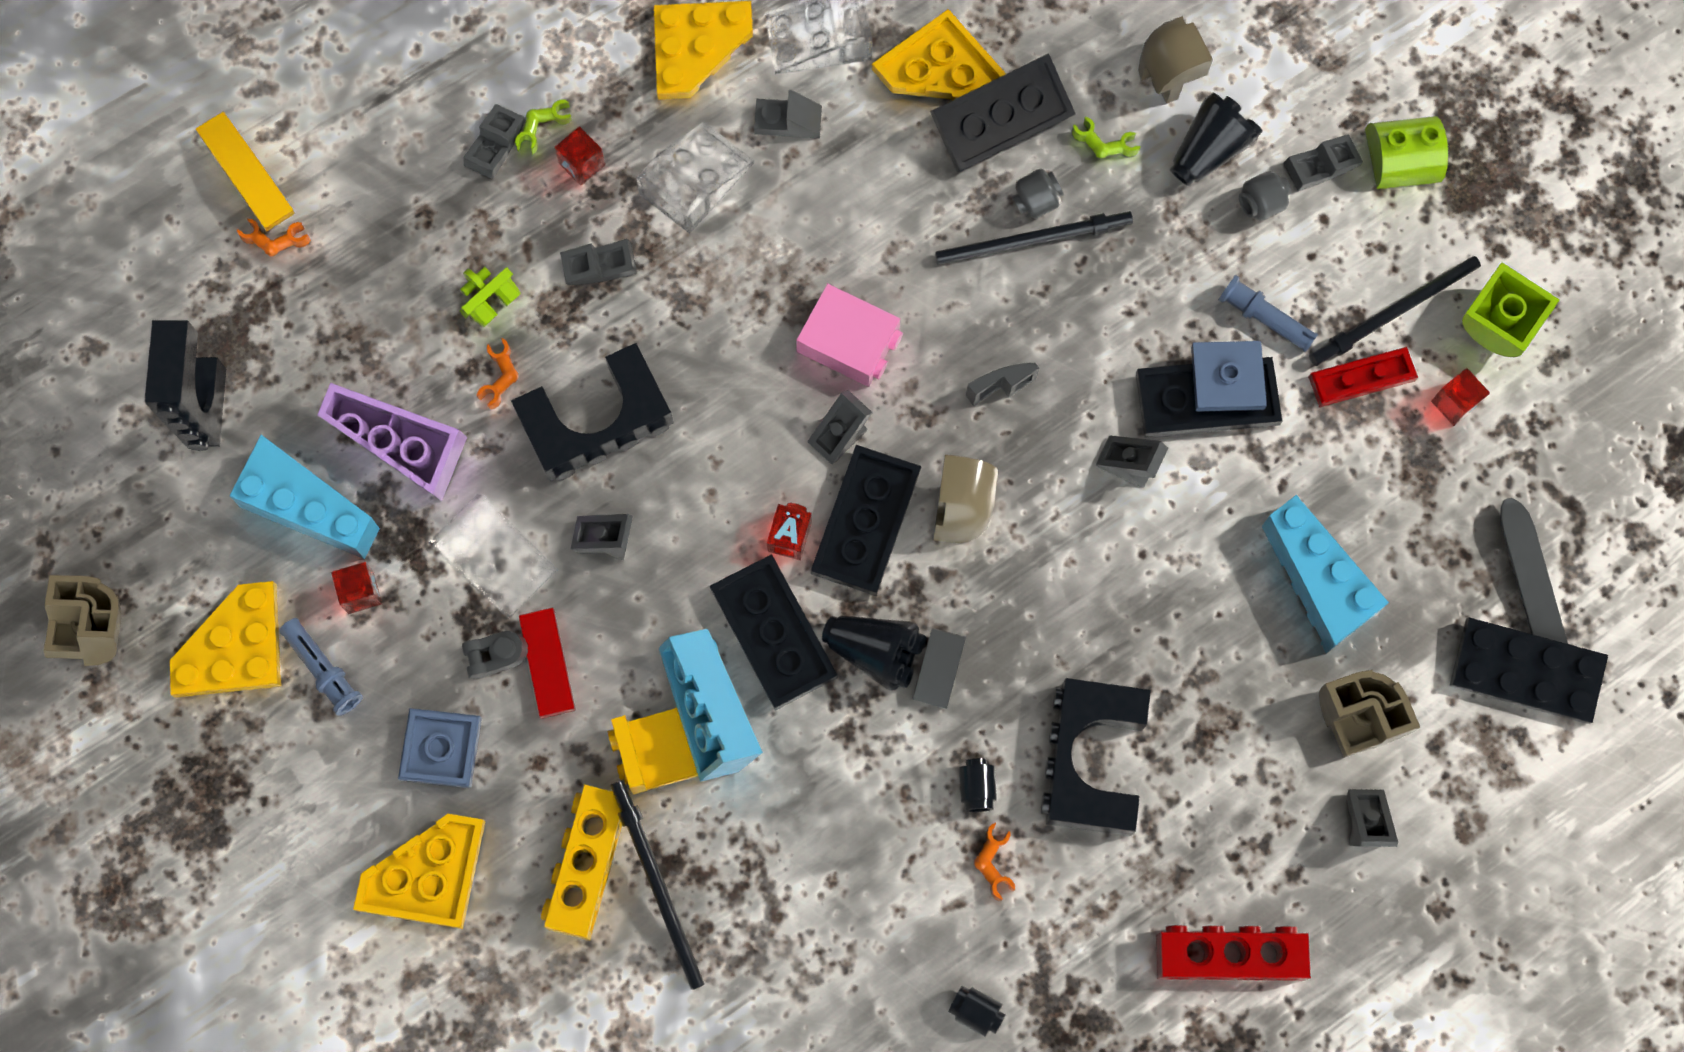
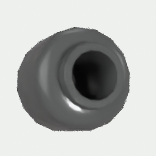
(1038, 193)
(1265, 195)

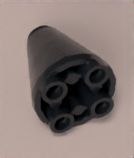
(1213, 139)
(876, 647)

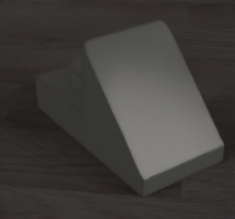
(788, 117)
(840, 427)
(1132, 458)
(602, 534)
(1370, 819)

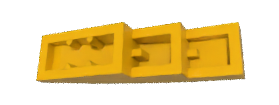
(245, 171)

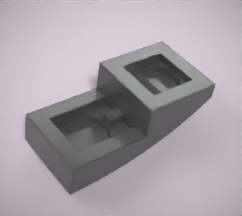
(494, 142)
(1323, 163)
(598, 264)
(1009, 378)
(939, 668)

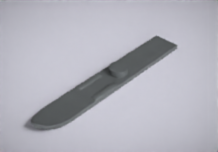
(1531, 571)

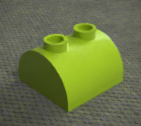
(1408, 151)
(1508, 312)

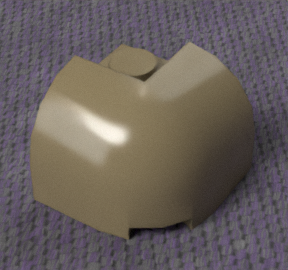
(1174, 57)
(965, 499)
(81, 619)
(1366, 711)

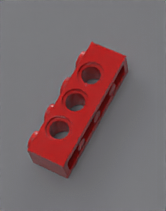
(1290, 965)

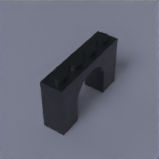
(183, 387)
(564, 450)
(1070, 799)

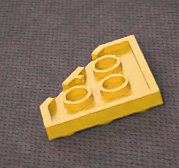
(696, 43)
(937, 62)
(232, 647)
(426, 876)

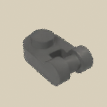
(506, 652)

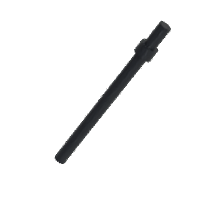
(1096, 224)
(1344, 341)
(630, 817)

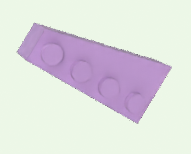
(404, 440)

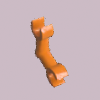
(273, 247)
(508, 376)
(984, 865)

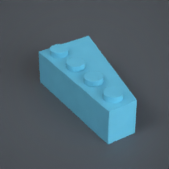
(296, 498)
(1322, 574)
(708, 706)

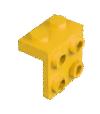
(652, 751)

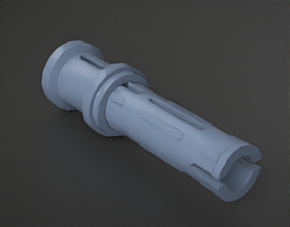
(1254, 305)
(328, 678)

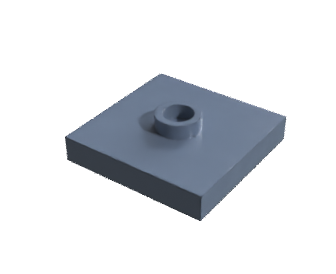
(1228, 376)
(440, 748)

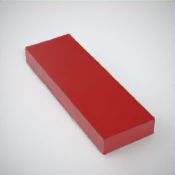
(1363, 377)
(547, 663)

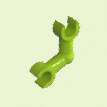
(535, 116)
(1105, 149)

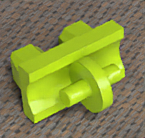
(477, 306)

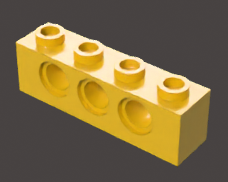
(581, 919)

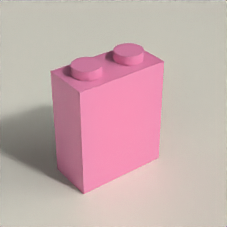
(849, 335)

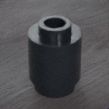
(978, 785)
(977, 1011)

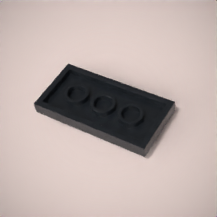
(1002, 112)
(1170, 408)
(866, 520)
(773, 632)
(1529, 670)

